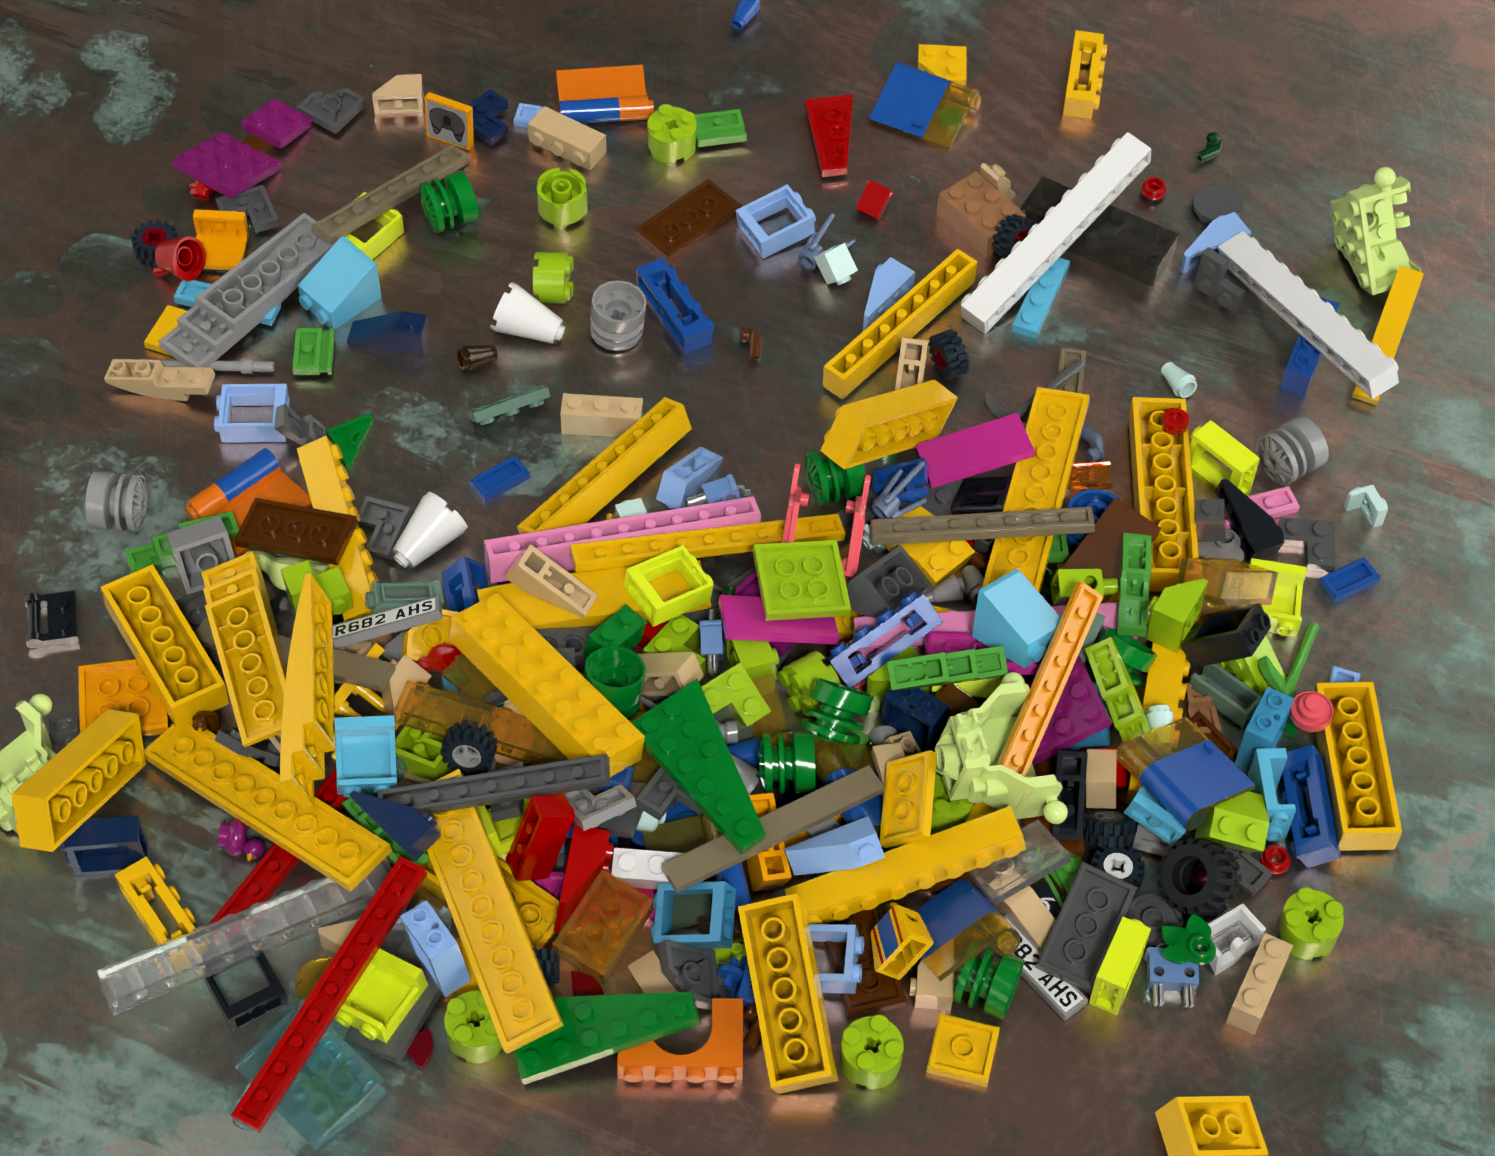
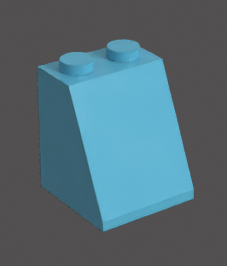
(340, 285)
(1015, 617)

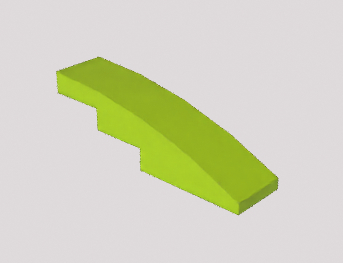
(1117, 689)

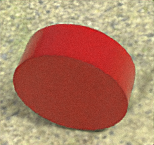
(1175, 421)

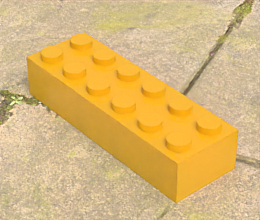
(888, 423)
(164, 645)
(1358, 769)
(78, 780)
(787, 994)

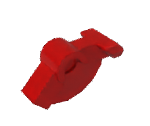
(438, 658)

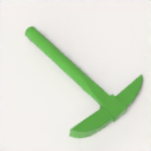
(1273, 676)

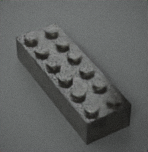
(1114, 238)

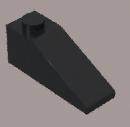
(1250, 522)
(1071, 773)

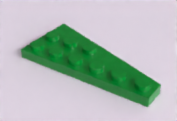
(692, 751)
(603, 1027)

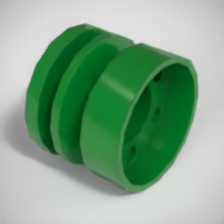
(453, 200)
(828, 479)
(1133, 653)
(618, 677)
(836, 711)
(788, 762)
(990, 981)

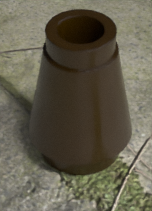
(475, 356)

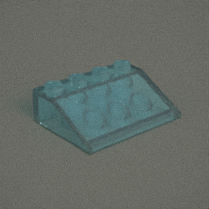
(331, 1089)

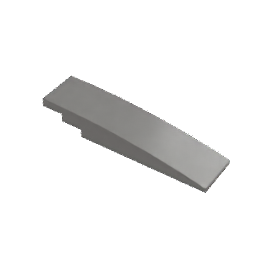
(245, 295)

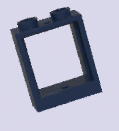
(927, 710)
(105, 845)

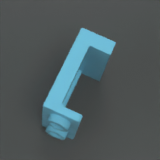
(365, 754)
(1266, 774)
(1154, 817)

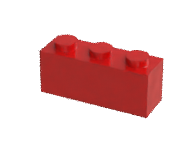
(540, 837)

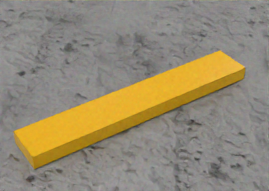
(1394, 318)

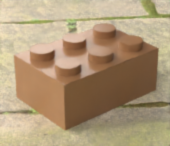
(975, 210)

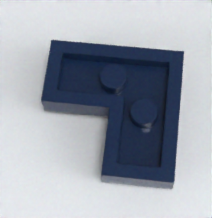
(484, 117)

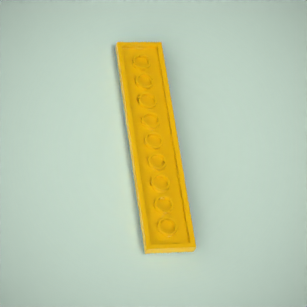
(1040, 481)
(259, 800)
(491, 929)

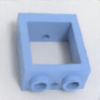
(767, 205)
(249, 395)
(435, 948)
(852, 975)

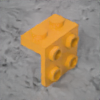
(222, 236)

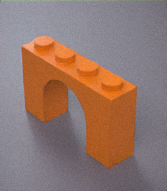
(717, 1060)

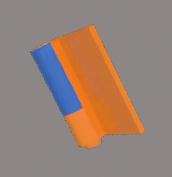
(604, 94)
(236, 491)

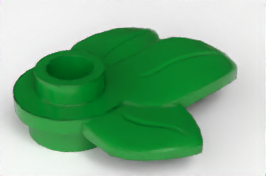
(1185, 942)

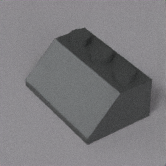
(886, 584)

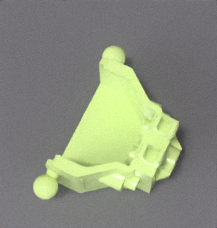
(1367, 230)
(24, 755)
(970, 756)

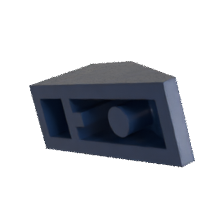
(392, 331)
(401, 822)

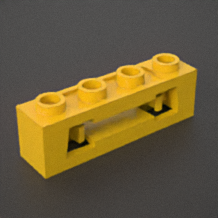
(1081, 102)
(140, 879)

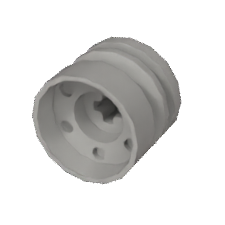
(617, 315)
(1292, 450)
(116, 501)

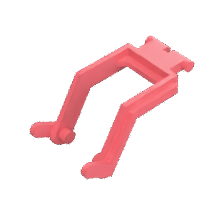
(856, 508)

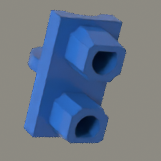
(740, 977)

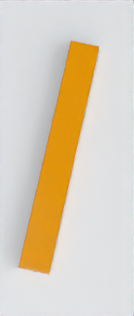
(1050, 679)

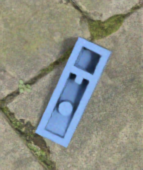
(1215, 234)
(889, 285)
(686, 477)
(837, 849)

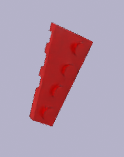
(830, 131)

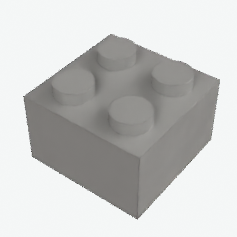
(199, 549)

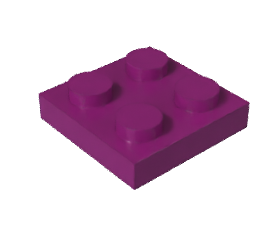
(277, 123)

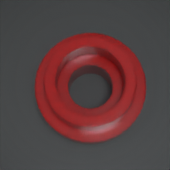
(1154, 188)
(200, 191)
(1278, 853)

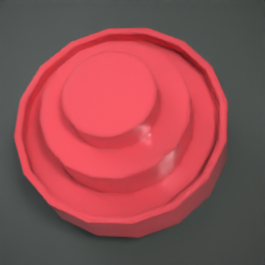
(1311, 711)

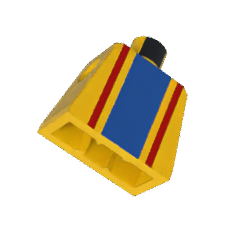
(898, 940)

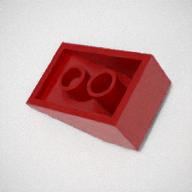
(586, 858)

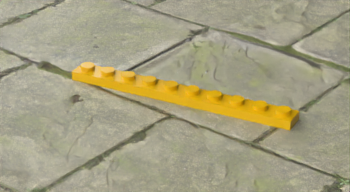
(701, 542)

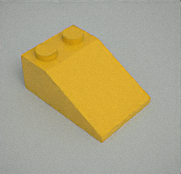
(936, 559)
(1211, 1127)

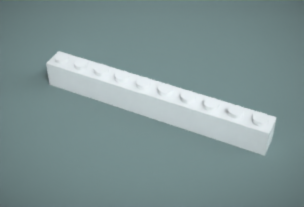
(1055, 233)
(1310, 315)

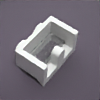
(1235, 936)

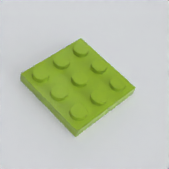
(801, 580)

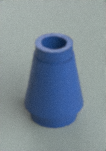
(744, 13)

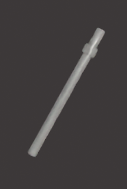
(245, 366)

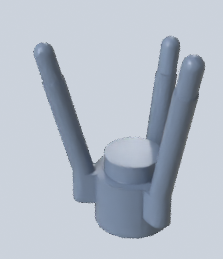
(812, 247)
(887, 504)

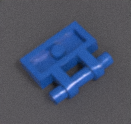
(883, 475)

